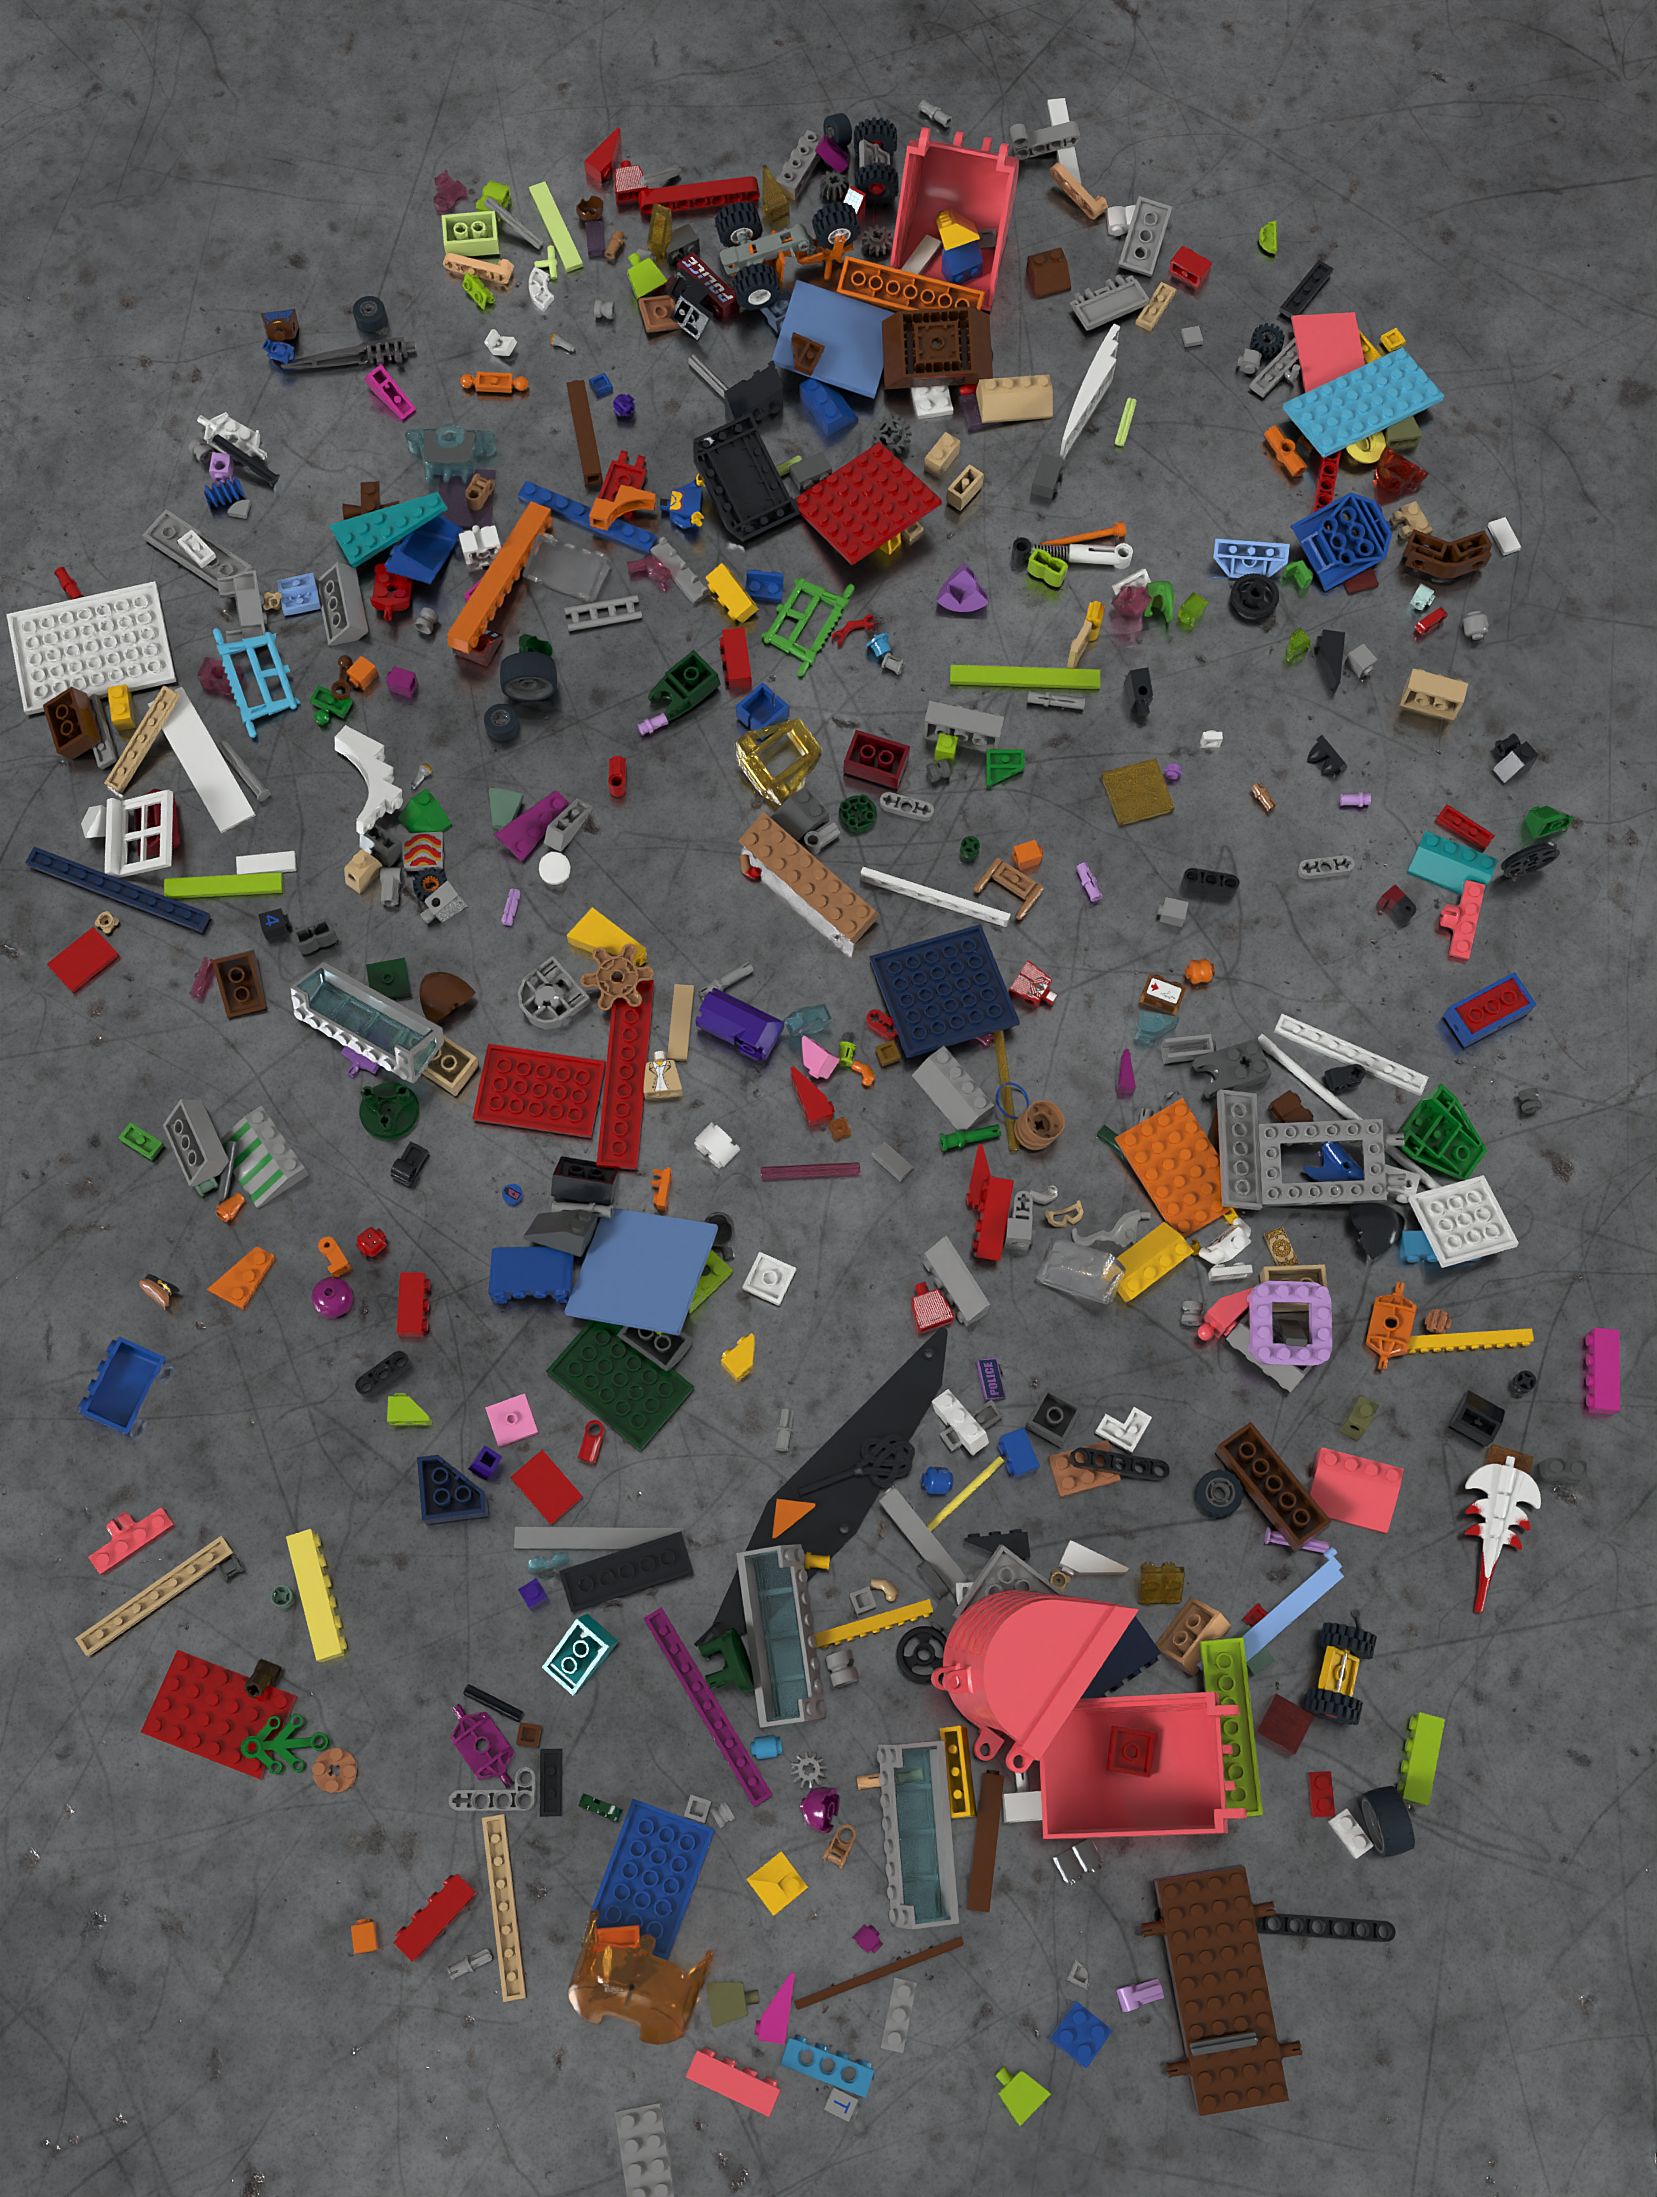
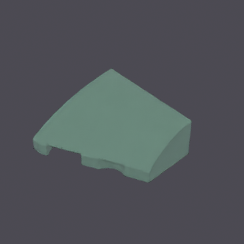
(504, 806)

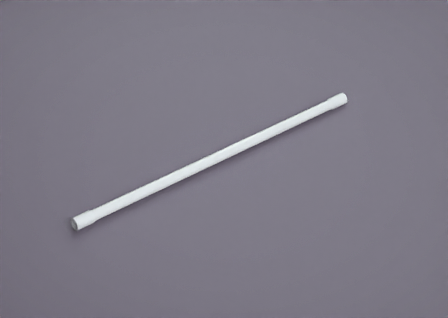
(1270, 1048)

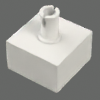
(1022, 1805)

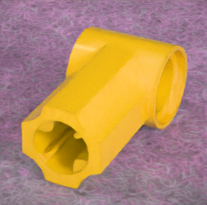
(1095, 615)

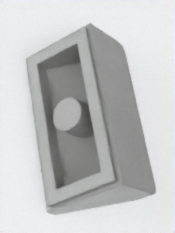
(892, 1161)

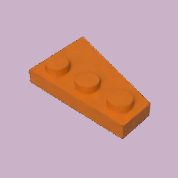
(243, 1278)

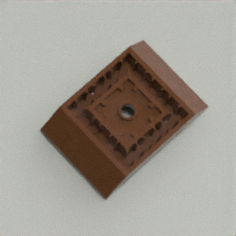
(915, 362)

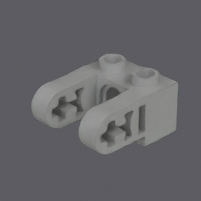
(1019, 1228)

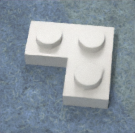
(1127, 1434)

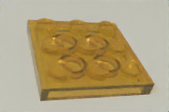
(1137, 791)

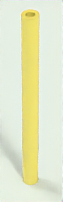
(965, 1493)

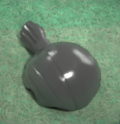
(724, 1233)

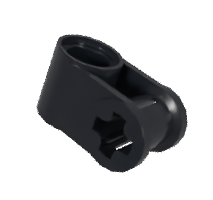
(1341, 1077)

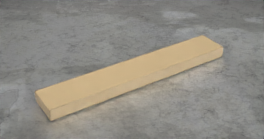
(142, 739)

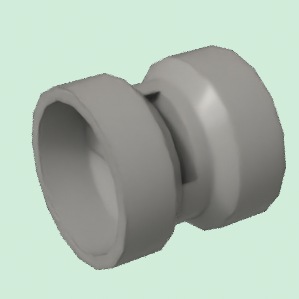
(604, 309)
(201, 450)
(426, 620)
(1192, 1313)

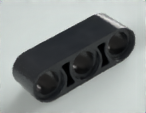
(1218, 878)
(378, 1384)

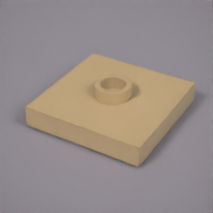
(1079, 645)

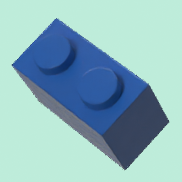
(1018, 1453)

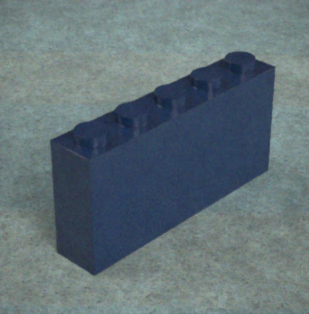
(1127, 1657)

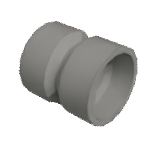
(842, 1668)

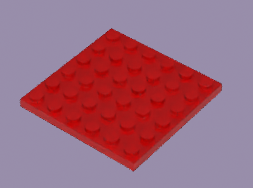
(866, 503)

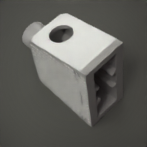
(443, 903)

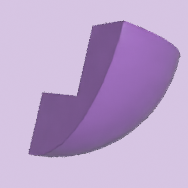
(962, 591)

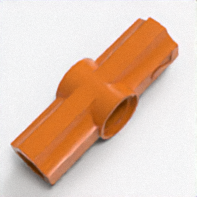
(1281, 444)

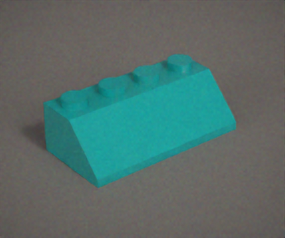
(1450, 863)

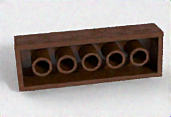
(1273, 1486)

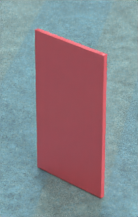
(1327, 347)

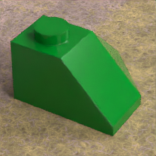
(424, 814)
(1546, 821)

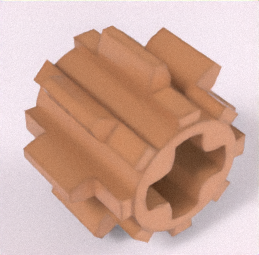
(1438, 1321)

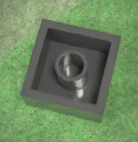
(1053, 1417)

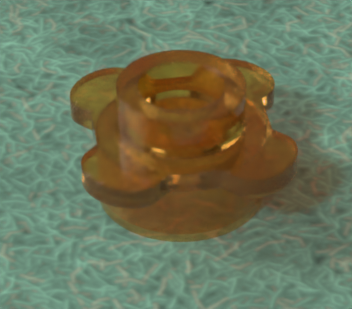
(842, 1122)

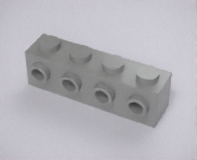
(799, 166)

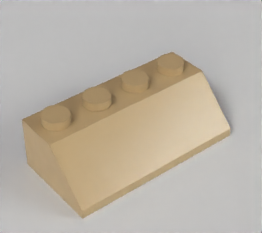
(1015, 398)

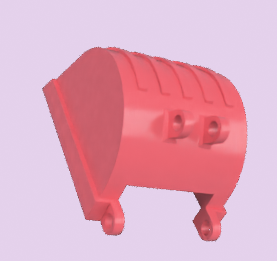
(961, 180)
(1024, 1664)
(1185, 1776)

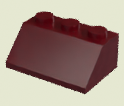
(154, 820)

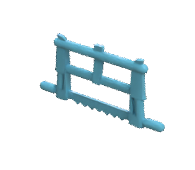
(248, 645)

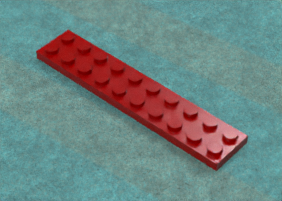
(625, 1081)

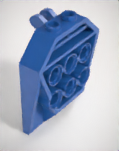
(1364, 518)

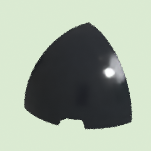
(1377, 1225)

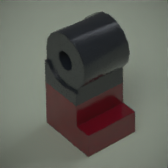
(1399, 903)

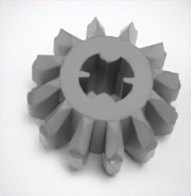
(812, 1776)

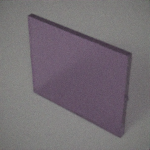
(455, 499)

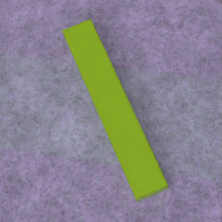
(223, 885)

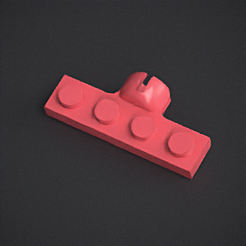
(1463, 919)
(129, 1537)

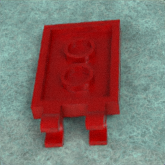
(623, 474)

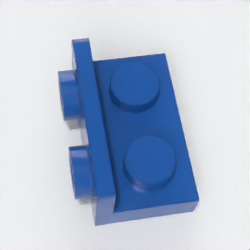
(765, 585)

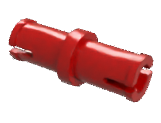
(67, 583)

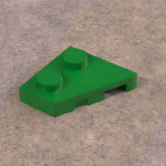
(1003, 764)

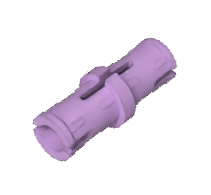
(1089, 882)

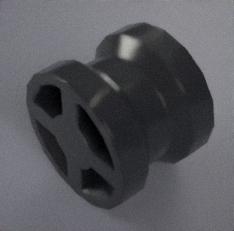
(1524, 1377)

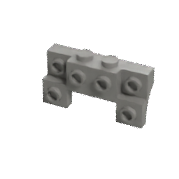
(248, 603)

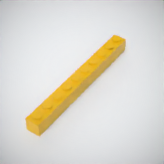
(1470, 1340)
(874, 1624)

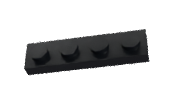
(1306, 289)

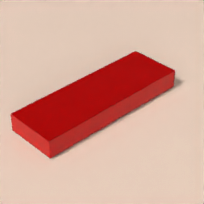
(1465, 827)

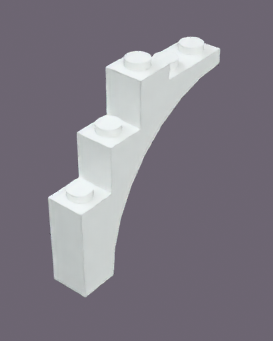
(369, 758)

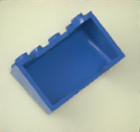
(424, 550)
(530, 1272)
(120, 1385)

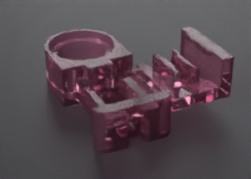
(450, 191)

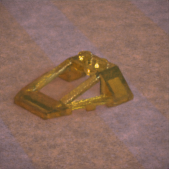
(776, 788)

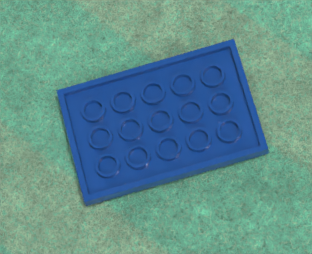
(652, 1874)

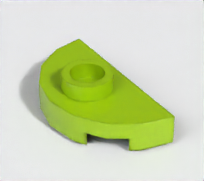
(1268, 237)

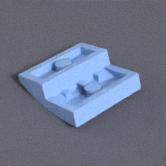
(299, 594)

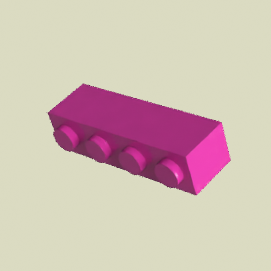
(1603, 1371)

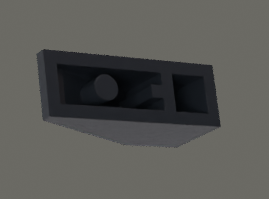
(1330, 653)

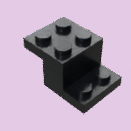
(689, 308)

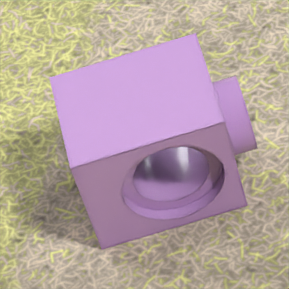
(225, 463)

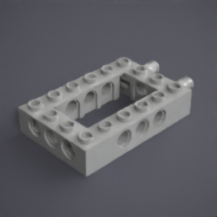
(1369, 1190)

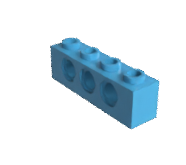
(858, 2085)

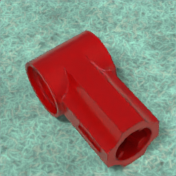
(617, 775)
(591, 1443)

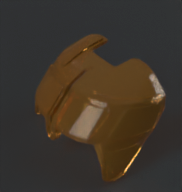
(662, 1992)

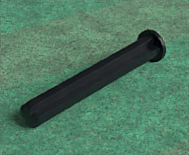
(245, 459)

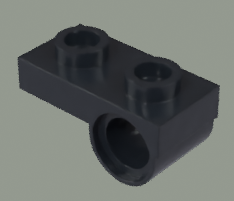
(407, 1166)

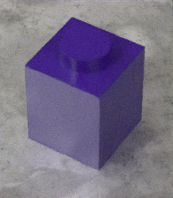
(485, 1462)
(533, 1594)

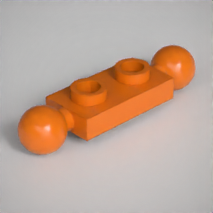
(494, 382)

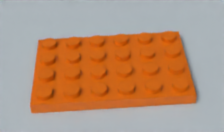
(1176, 1167)

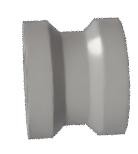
(722, 1814)

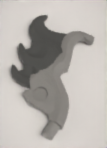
(1119, 1238)

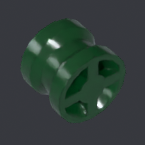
(969, 843)

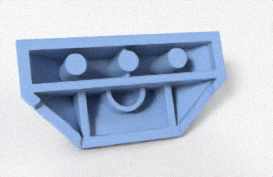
(1248, 557)

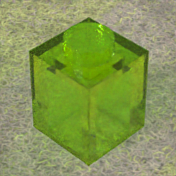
(1192, 609)

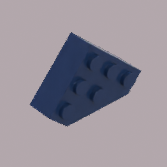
(447, 1492)

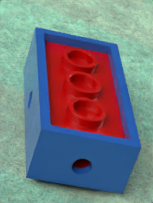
(1489, 1009)

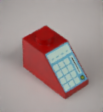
(858, 201)

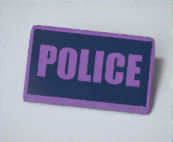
(990, 1379)

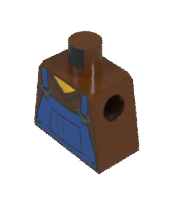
(280, 324)

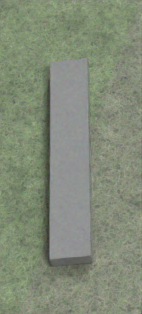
(923, 1540)

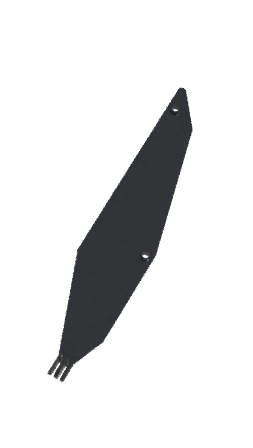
(891, 1410)

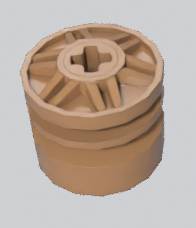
(1046, 1118)

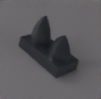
(1323, 749)

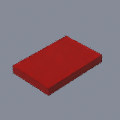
(82, 959)
(546, 1487)

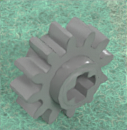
(877, 240)

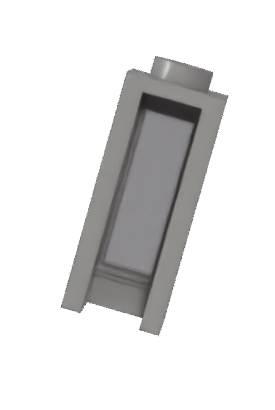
(1186, 1048)

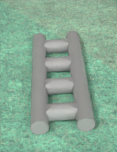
(593, 607)

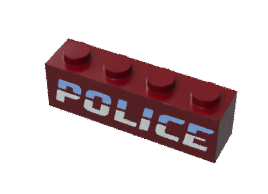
(721, 297)

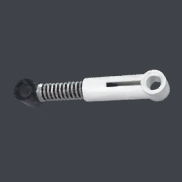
(1076, 553)

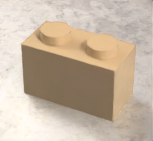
(942, 455)
(964, 487)

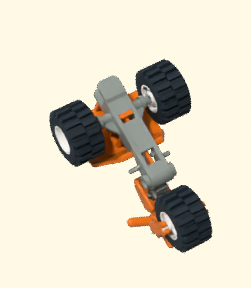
(761, 262)

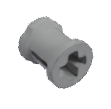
(893, 663)

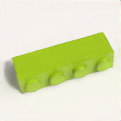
(1421, 1759)

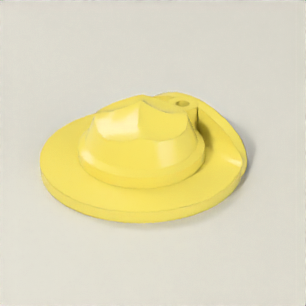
(1368, 449)

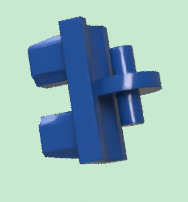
(279, 351)

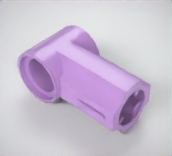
(1135, 1996)

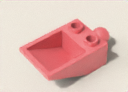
(1224, 1315)

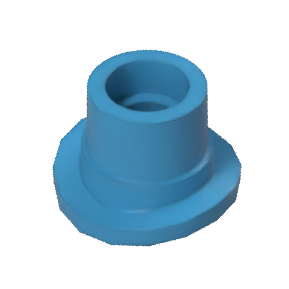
(880, 644)

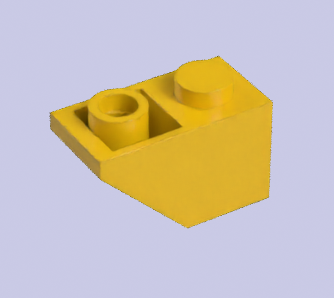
(740, 1359)

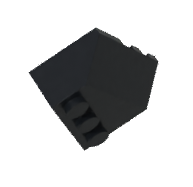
(758, 395)

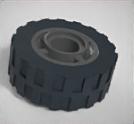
(1224, 1481)

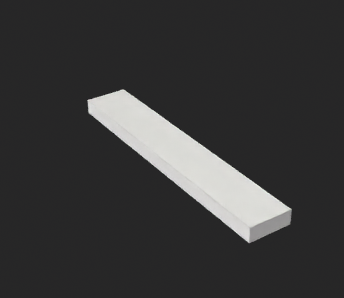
(1066, 156)

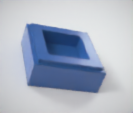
(600, 384)

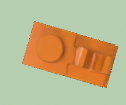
(661, 1197)

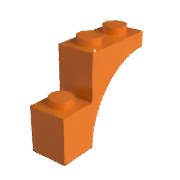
(627, 499)

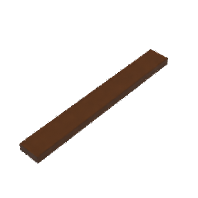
(878, 1973)

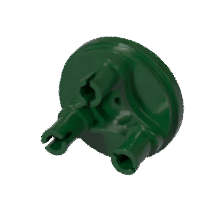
(389, 1110)
(737, 1663)

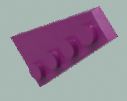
(528, 828)

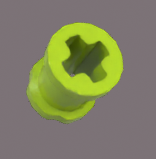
(846, 1053)

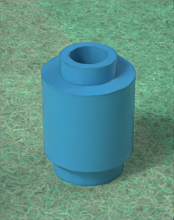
(766, 1746)

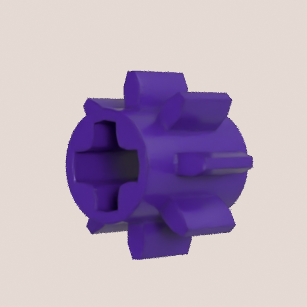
(624, 405)

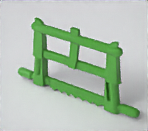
(818, 593)

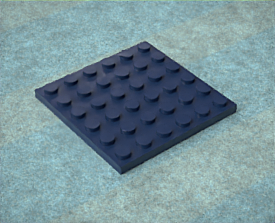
(944, 991)

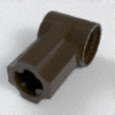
(263, 1675)

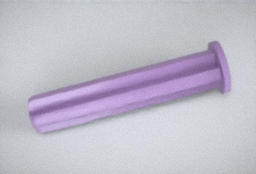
(1314, 1545)

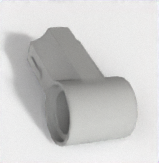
(821, 837)
(391, 880)

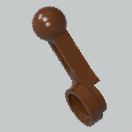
(344, 664)

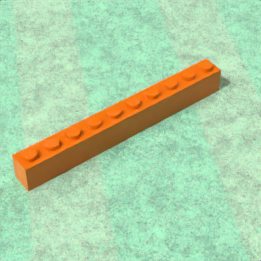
(498, 578)

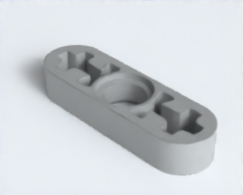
(903, 799)
(1311, 863)

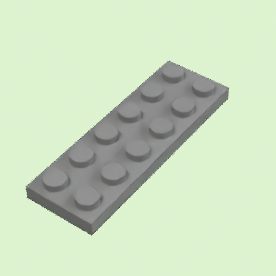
(170, 528)
(1239, 1150)

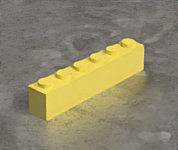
(315, 1595)

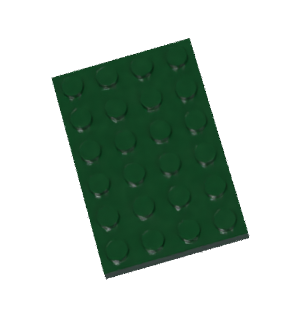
(619, 1382)

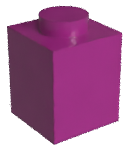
(401, 681)

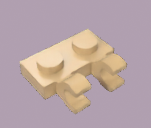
(1414, 519)

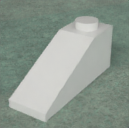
(1083, 1561)

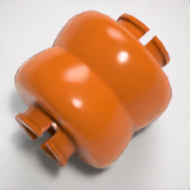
(1199, 971)

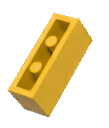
(731, 593)

